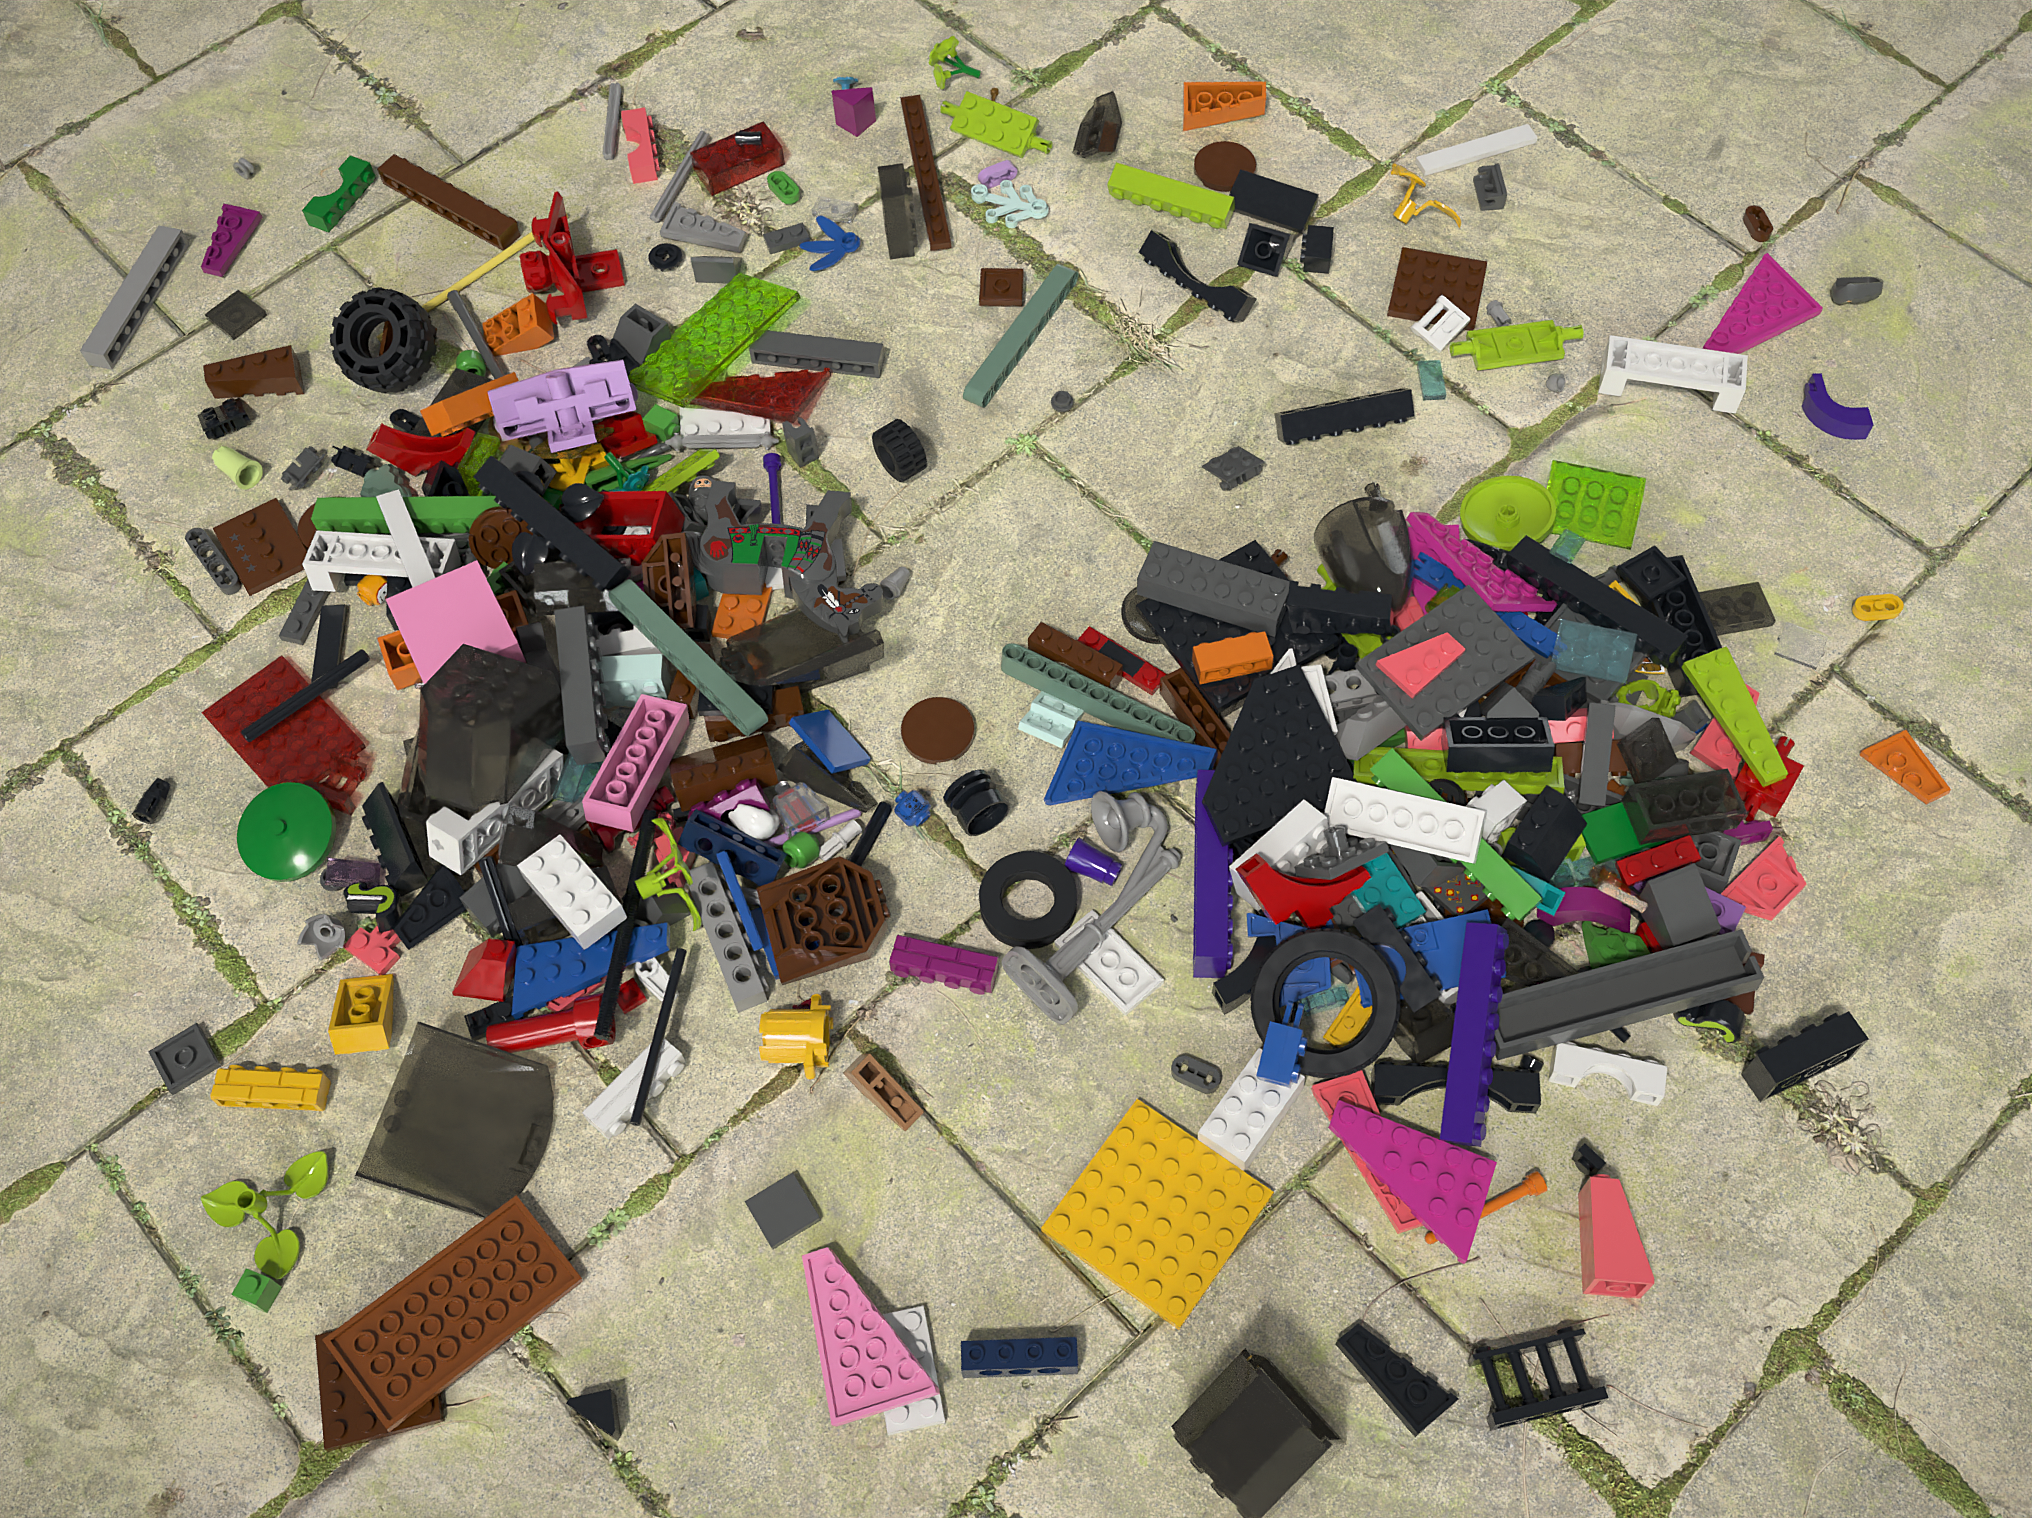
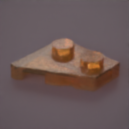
(1606, 881)

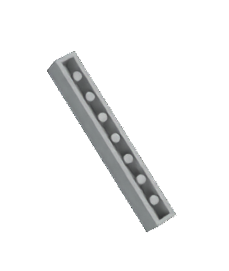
(134, 297)

